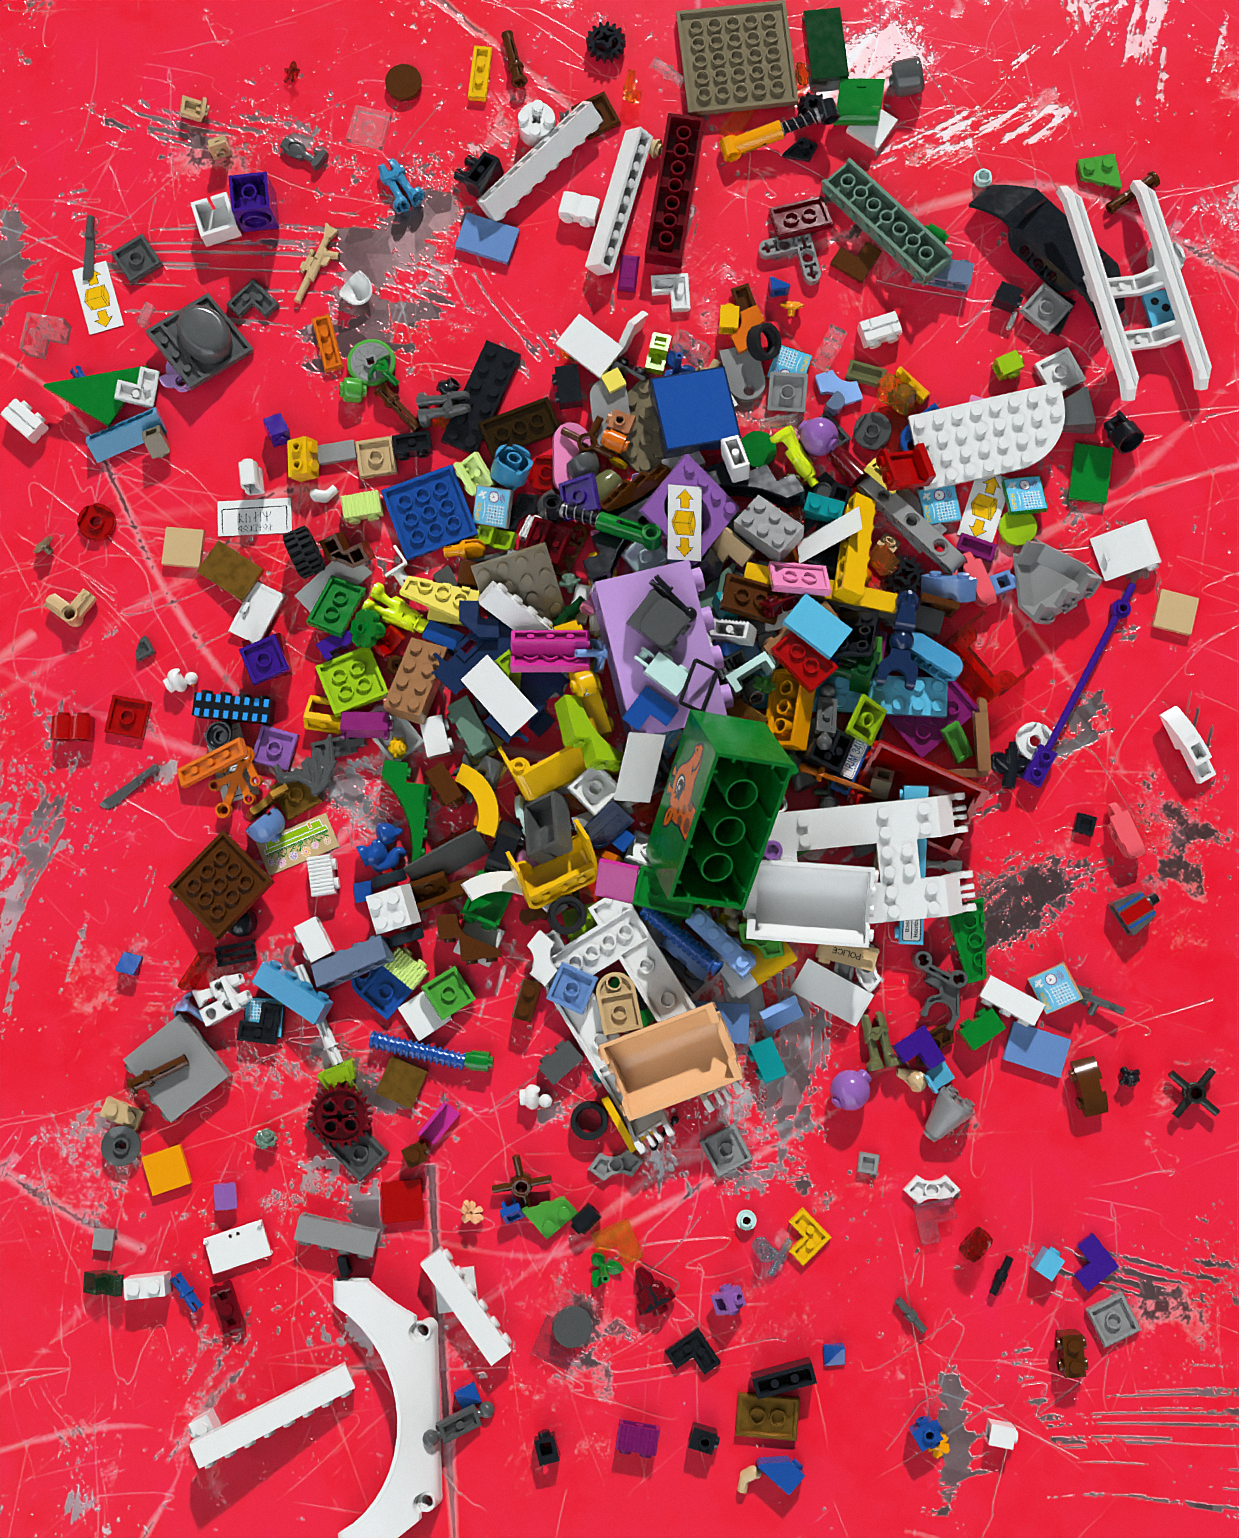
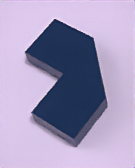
(482, 628)

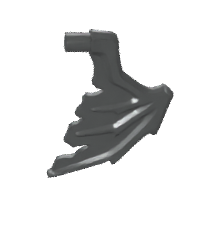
(315, 771)

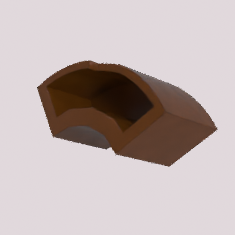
(1086, 1078)

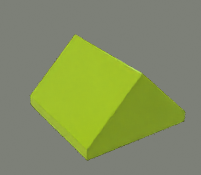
(866, 720)

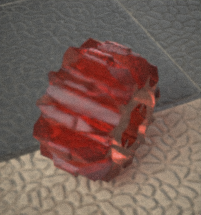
(975, 1244)

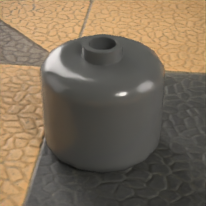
(907, 76)

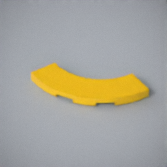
(484, 797)

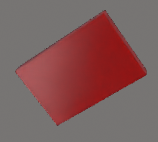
(803, 661)

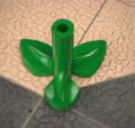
(382, 366)
(601, 1275)

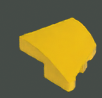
(905, 377)

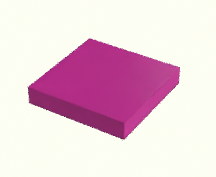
(616, 880)

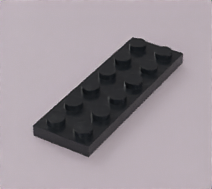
(486, 390)

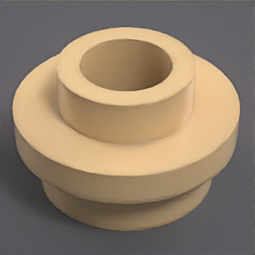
(655, 148)

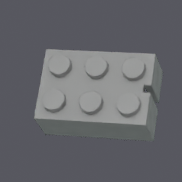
(768, 529)

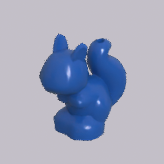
(376, 853)

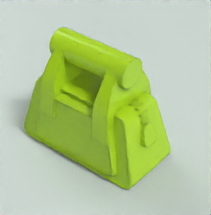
(341, 1072)

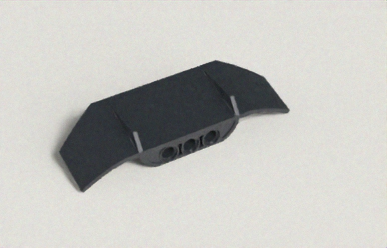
(1047, 234)

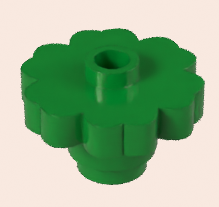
(366, 628)

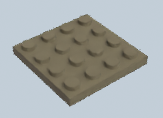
(645, 447)
(527, 575)

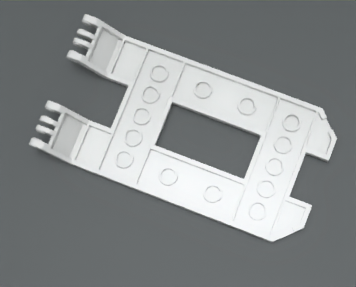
(895, 831)
(625, 937)

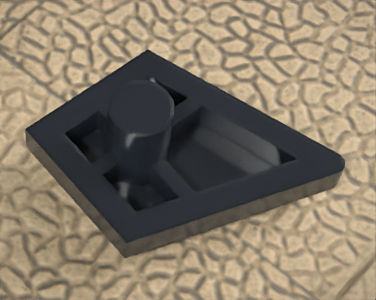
(801, 150)

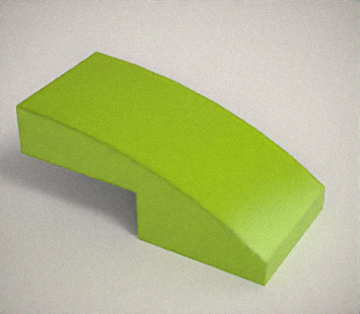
(658, 353)
(496, 538)

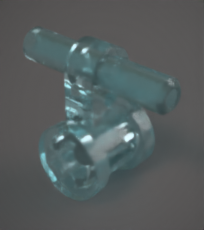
(766, 1253)

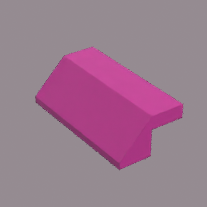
(549, 650)

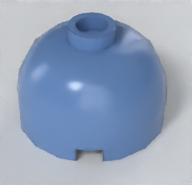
(267, 827)

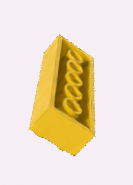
(593, 704)

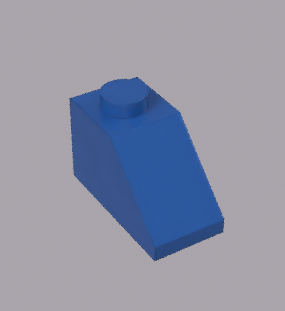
(783, 1471)

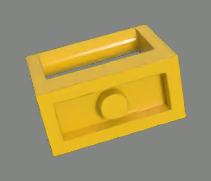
(320, 721)

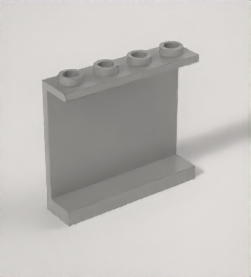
(188, 1085)

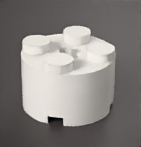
(535, 122)

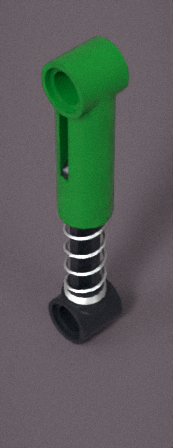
(605, 522)

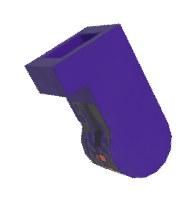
(334, 644)

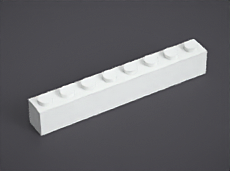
(539, 161)
(619, 201)
(272, 1415)

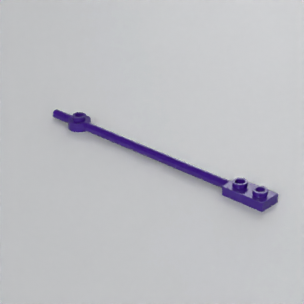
(1043, 755)

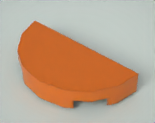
(608, 855)

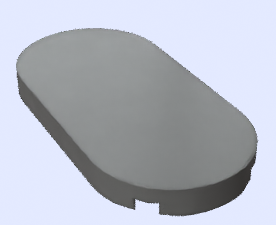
(603, 403)

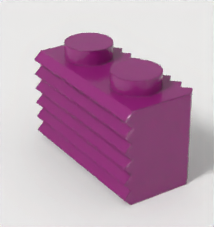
(637, 1438)

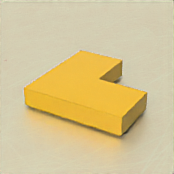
(812, 1238)

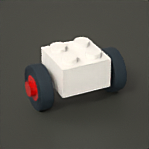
(394, 908)

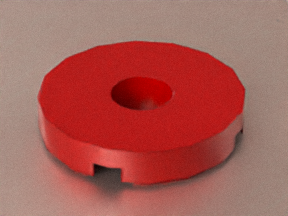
(535, 478)
(107, 525)

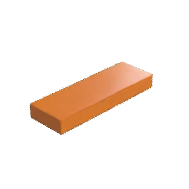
(327, 343)

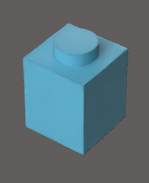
(1048, 1262)

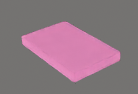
(799, 578)

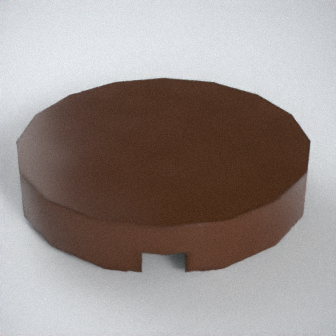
(403, 82)

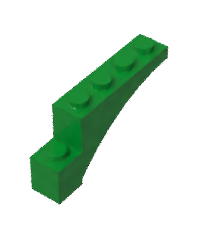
(413, 800)

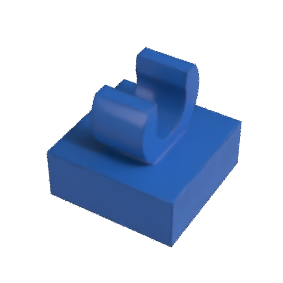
(511, 1213)

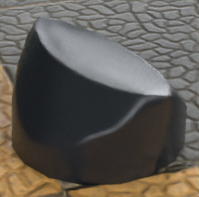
(219, 734)

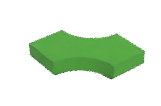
(768, 947)

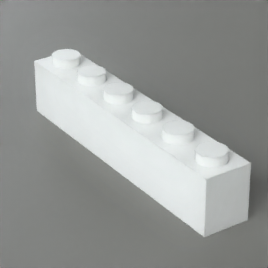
(466, 1306)

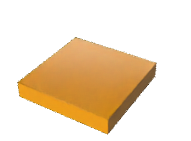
(166, 1169)

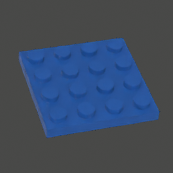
(429, 512)

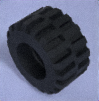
(304, 552)

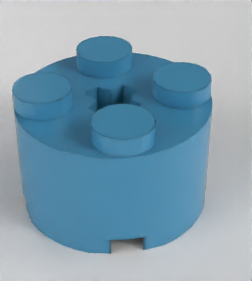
(511, 466)

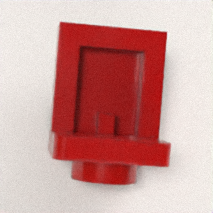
(390, 641)

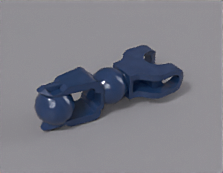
(901, 642)

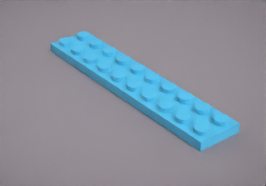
(925, 700)

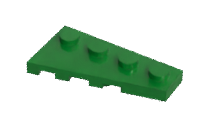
(969, 940)

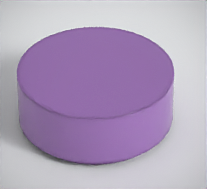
(773, 850)

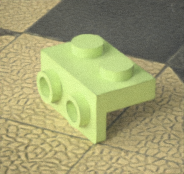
(473, 473)

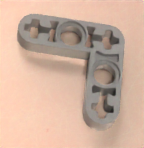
(795, 247)

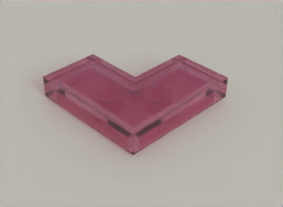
(928, 1216)
(549, 1349)

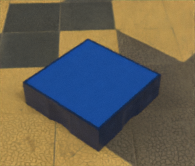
(693, 411)

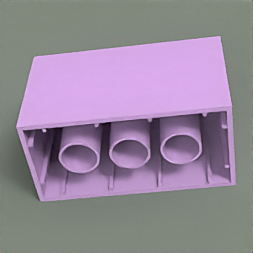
(615, 603)

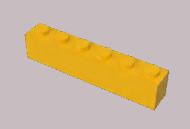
(854, 553)

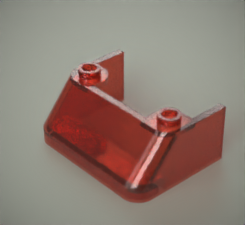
(975, 675)

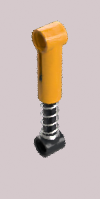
(735, 146)

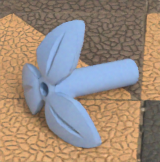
(599, 651)
(184, 1005)

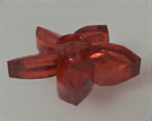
(292, 72)

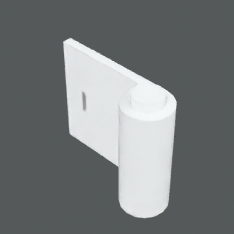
(1126, 550)

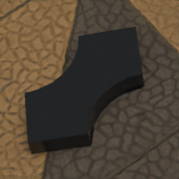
(525, 505)

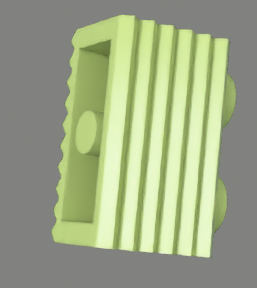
(362, 507)
(407, 968)

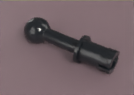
(666, 591)

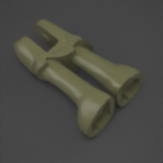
(870, 1037)

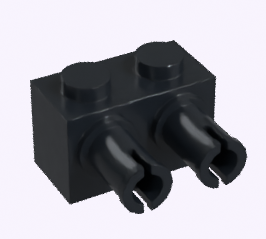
(482, 175)

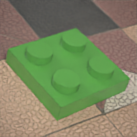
(448, 993)

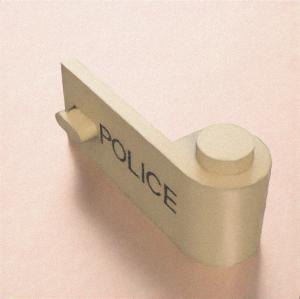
(853, 956)

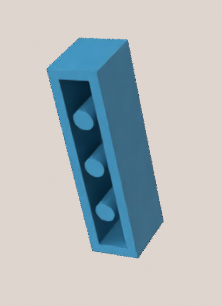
(292, 991)

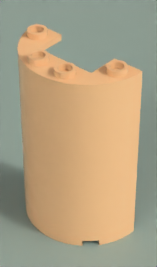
(672, 1061)

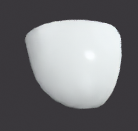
(357, 289)

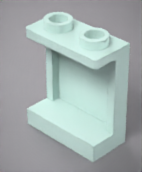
(761, 661)

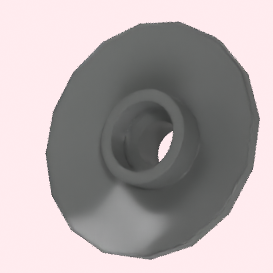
(111, 1146)

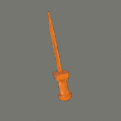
(819, 773)

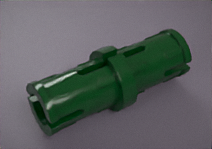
(569, 612)

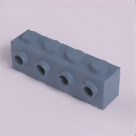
(352, 962)

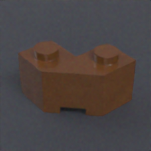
(337, 549)

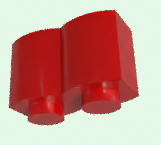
(72, 727)

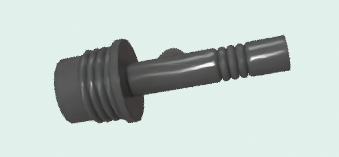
(749, 691)
(827, 801)
(1097, 1001)

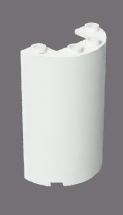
(812, 903)

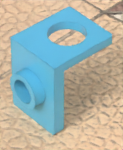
(938, 1077)

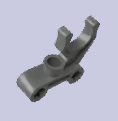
(942, 981)

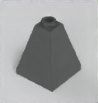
(1079, 413)

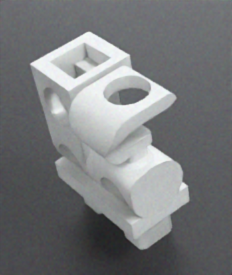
(228, 996)

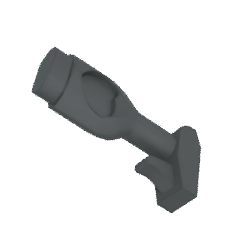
(298, 150)

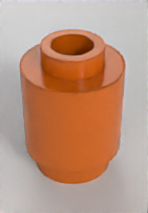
(615, 441)

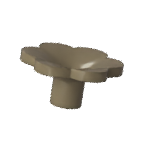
(44, 545)

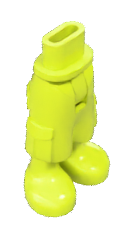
(796, 454)
(397, 613)

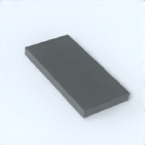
(361, 1156)

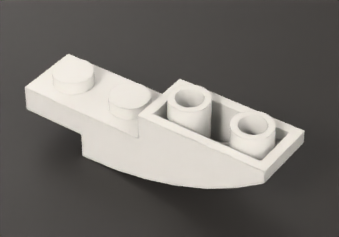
(1190, 743)

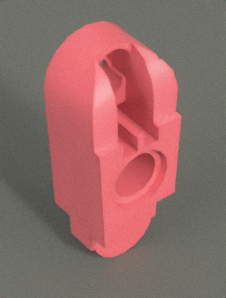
(984, 592)
(1124, 832)

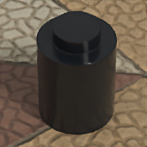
(585, 1219)

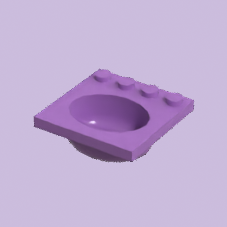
(716, 506)

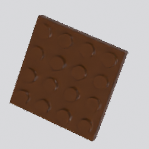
(221, 884)

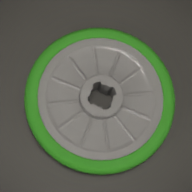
(366, 352)

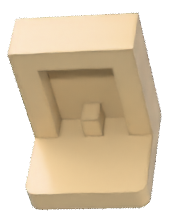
(193, 108)

